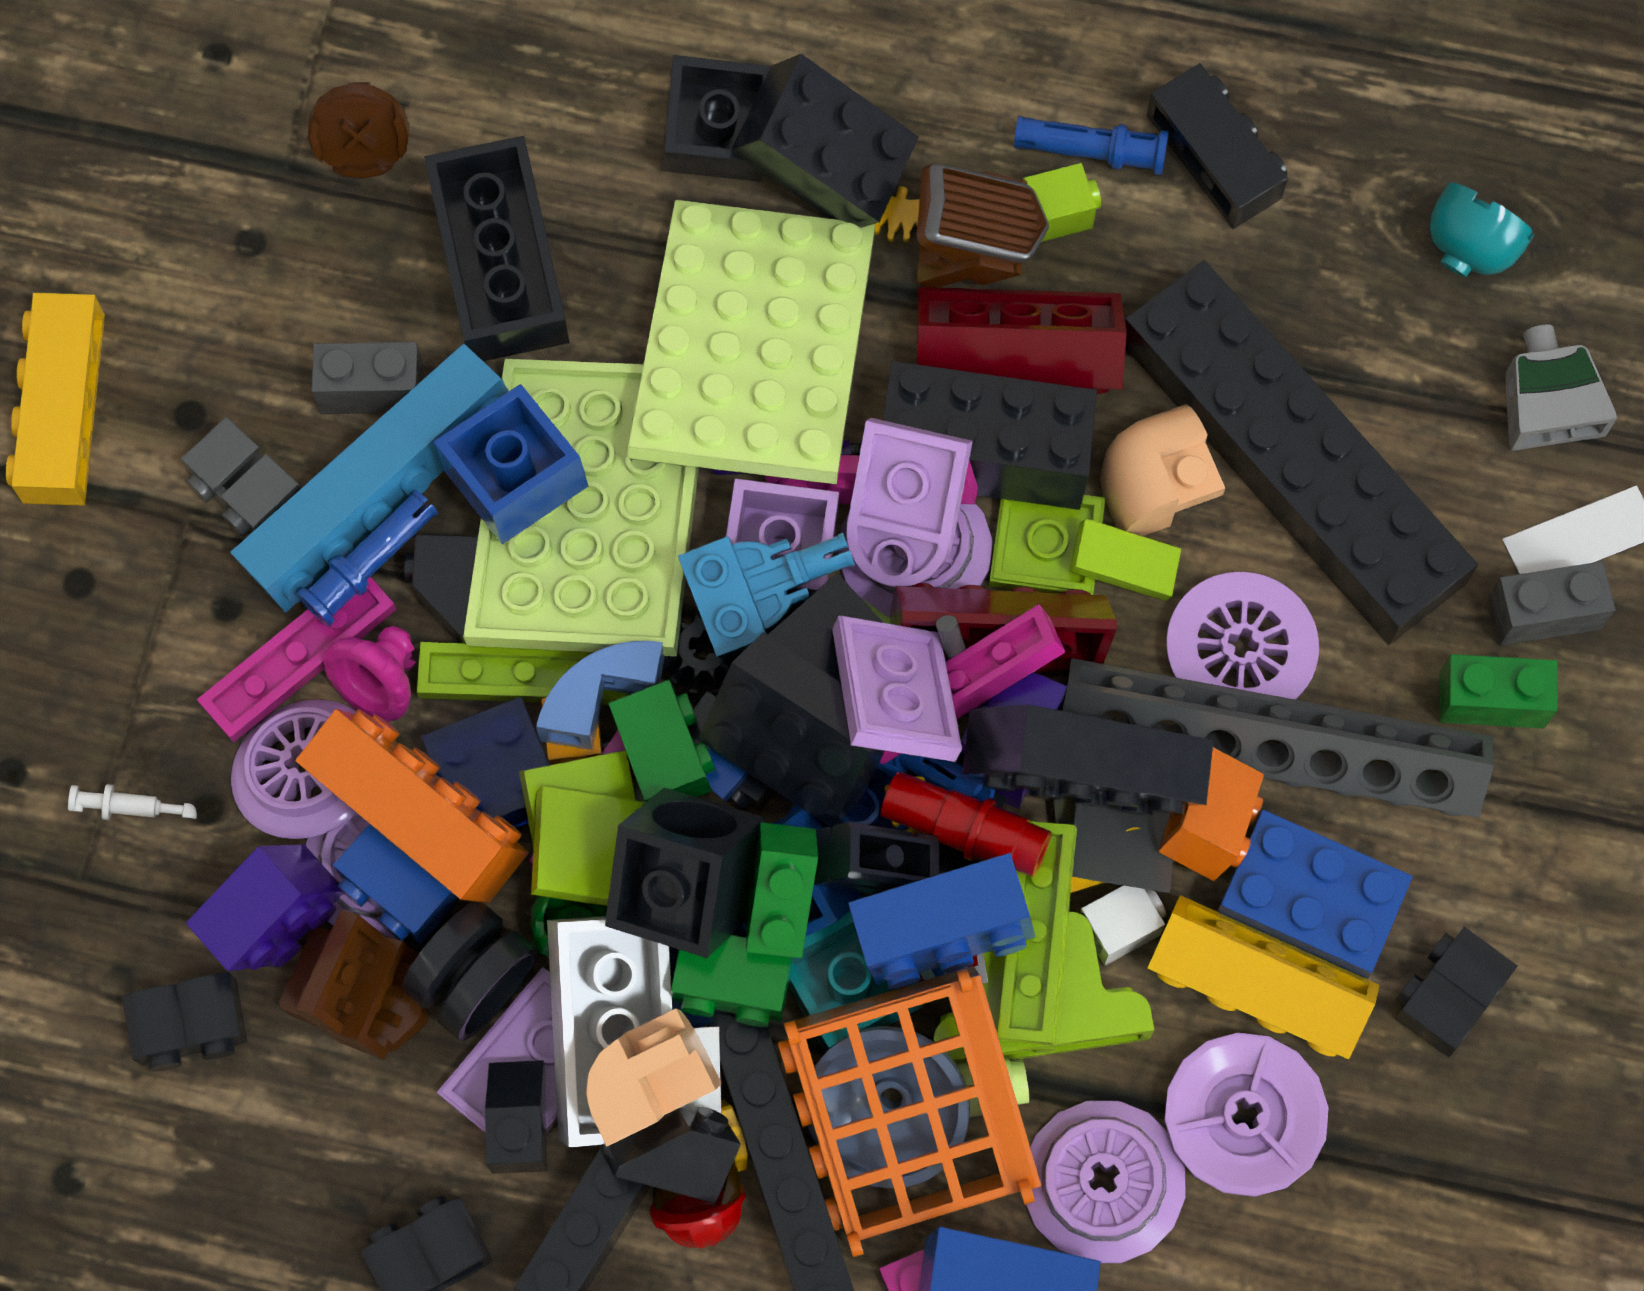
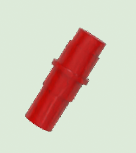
(966, 822)

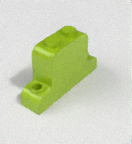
(1086, 1012)

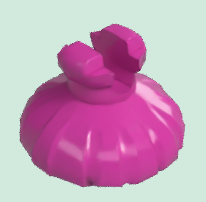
(372, 673)

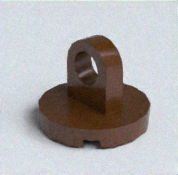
(358, 130)

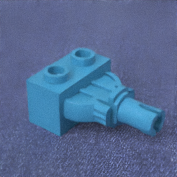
(746, 589)

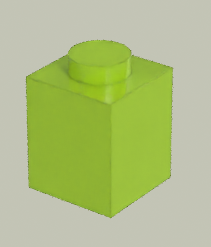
(1066, 199)

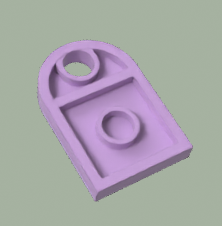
(906, 497)

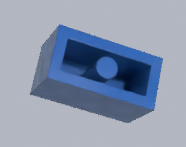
(394, 884)

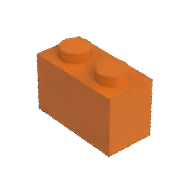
(1214, 834)

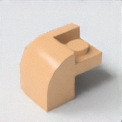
(1158, 470)
(648, 1076)

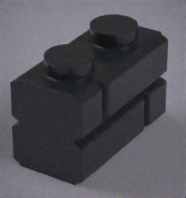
(873, 857)

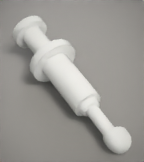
(125, 804)

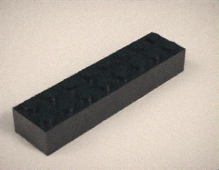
(1298, 452)

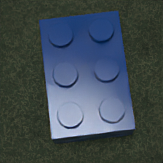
(1315, 894)
(943, 921)

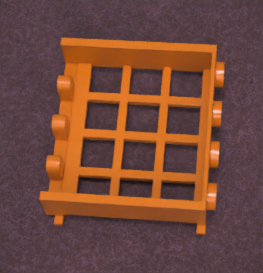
(990, 1086)

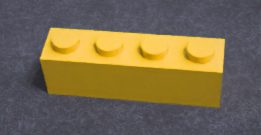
(56, 399)
(1264, 978)

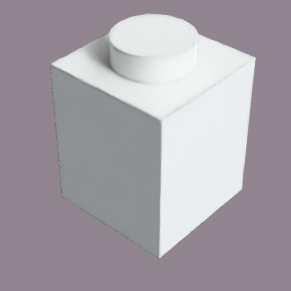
(1124, 921)

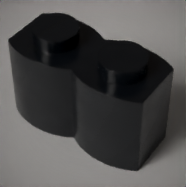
(1454, 991)
(185, 1020)
(429, 1252)

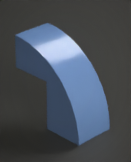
(575, 701)

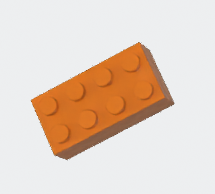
(412, 805)

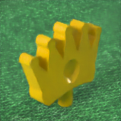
(899, 213)
(742, 1155)

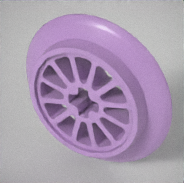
(1253, 592)
(283, 815)

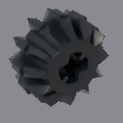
(690, 668)

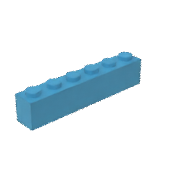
(366, 480)

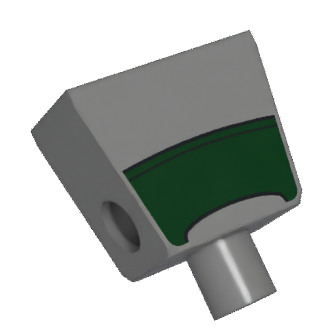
(1554, 394)

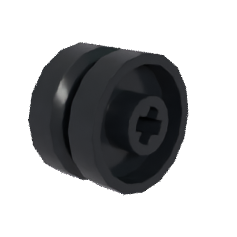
(470, 970)

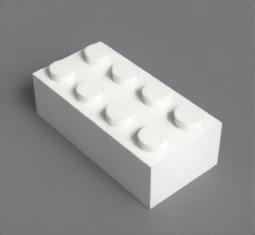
(599, 991)

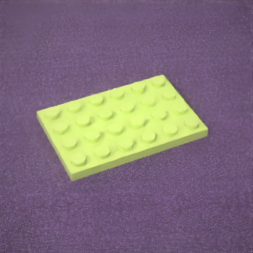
(753, 342)
(607, 557)

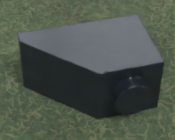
(442, 578)
(516, 1117)
(678, 1153)

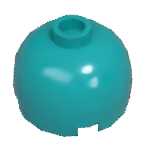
(1476, 233)

